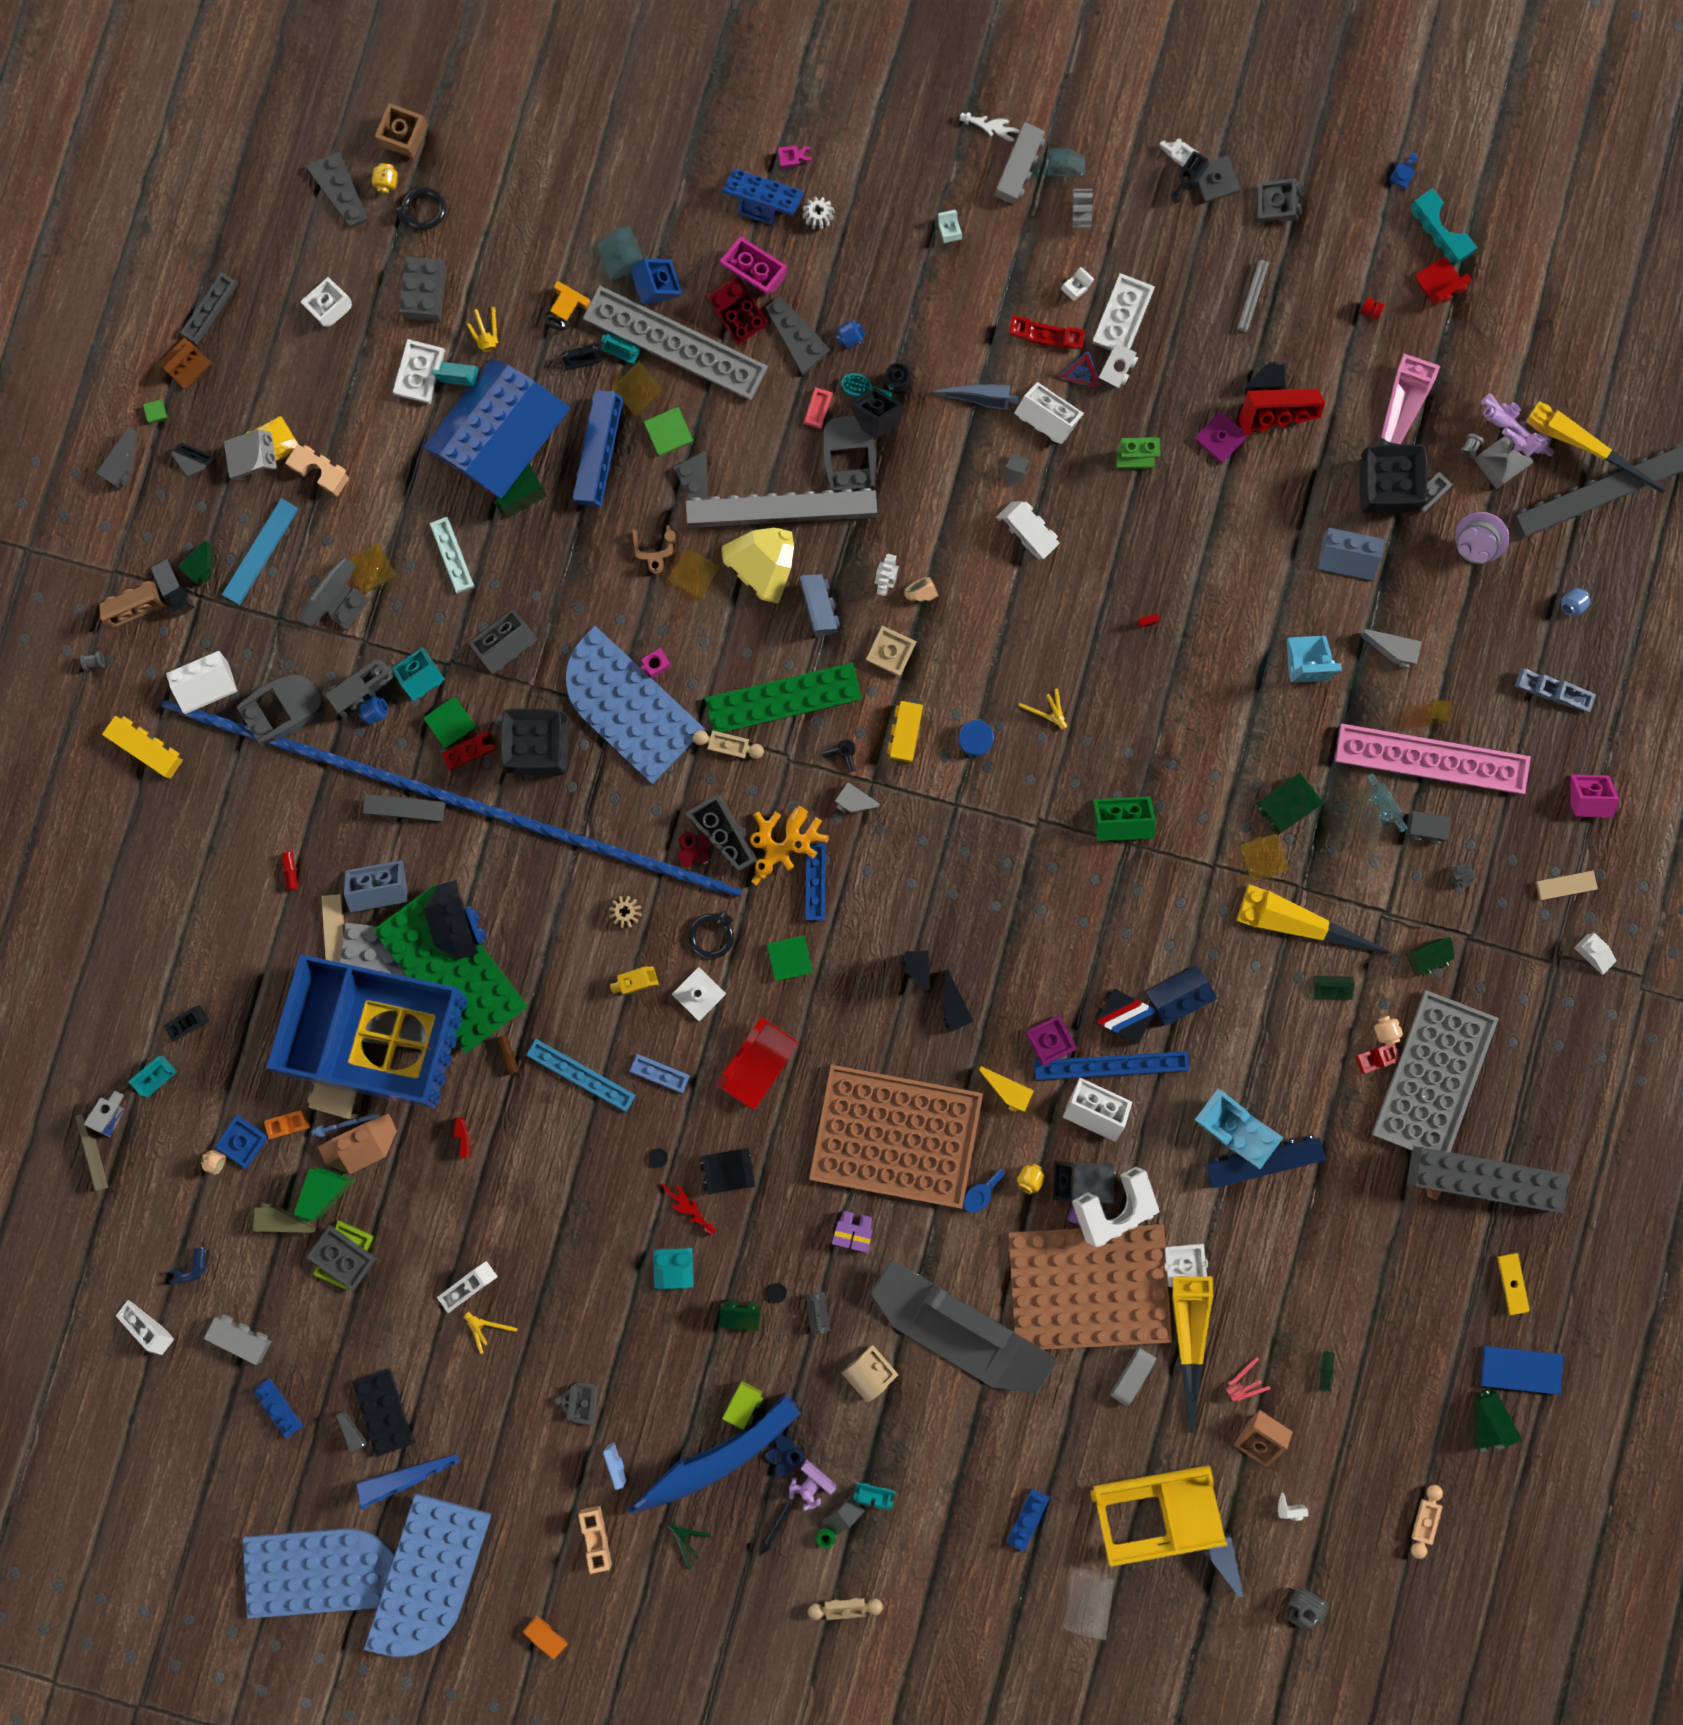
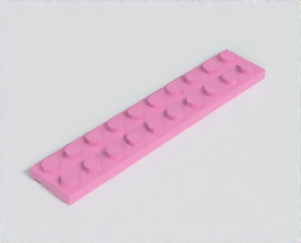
(1432, 759)

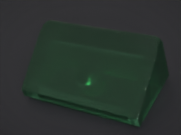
(1334, 987)

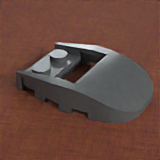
(846, 434)
(297, 697)

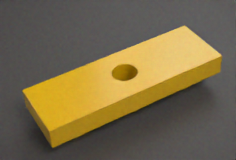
(1516, 1295)

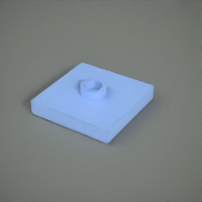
(615, 1466)

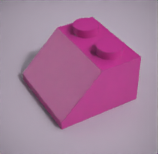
(1593, 796)

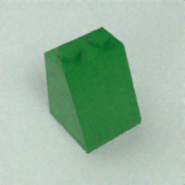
(320, 1193)

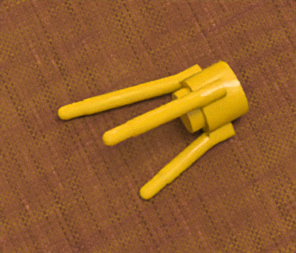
(486, 341)

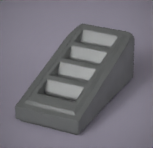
(351, 1434)

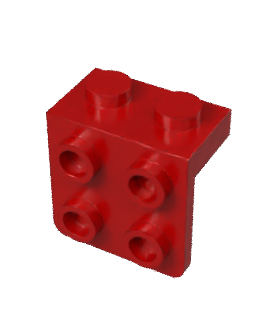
(1441, 281)

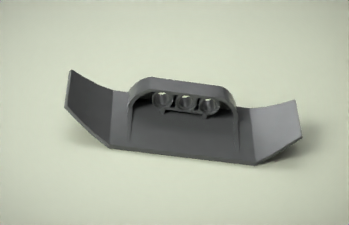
(960, 1332)

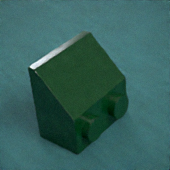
(1431, 955)

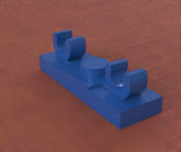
(277, 1408)
(1027, 1519)

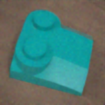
(673, 1268)

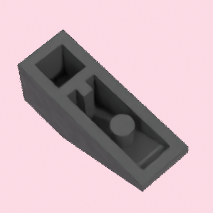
(119, 463)

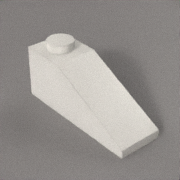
(467, 1287)
(144, 1328)

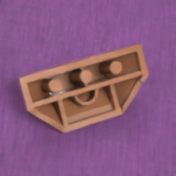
(360, 1145)

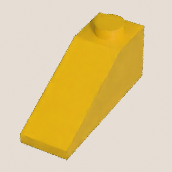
(1011, 1093)

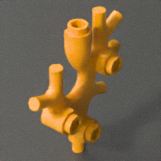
(780, 851)

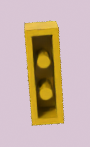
(905, 731)

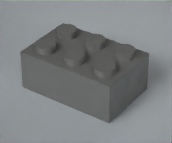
(423, 289)

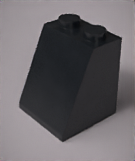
(1078, 1178)

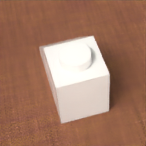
(1596, 952)

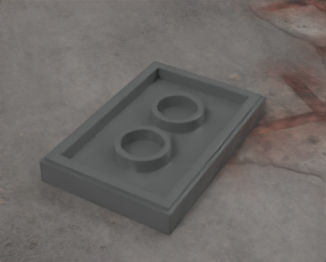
(341, 1257)

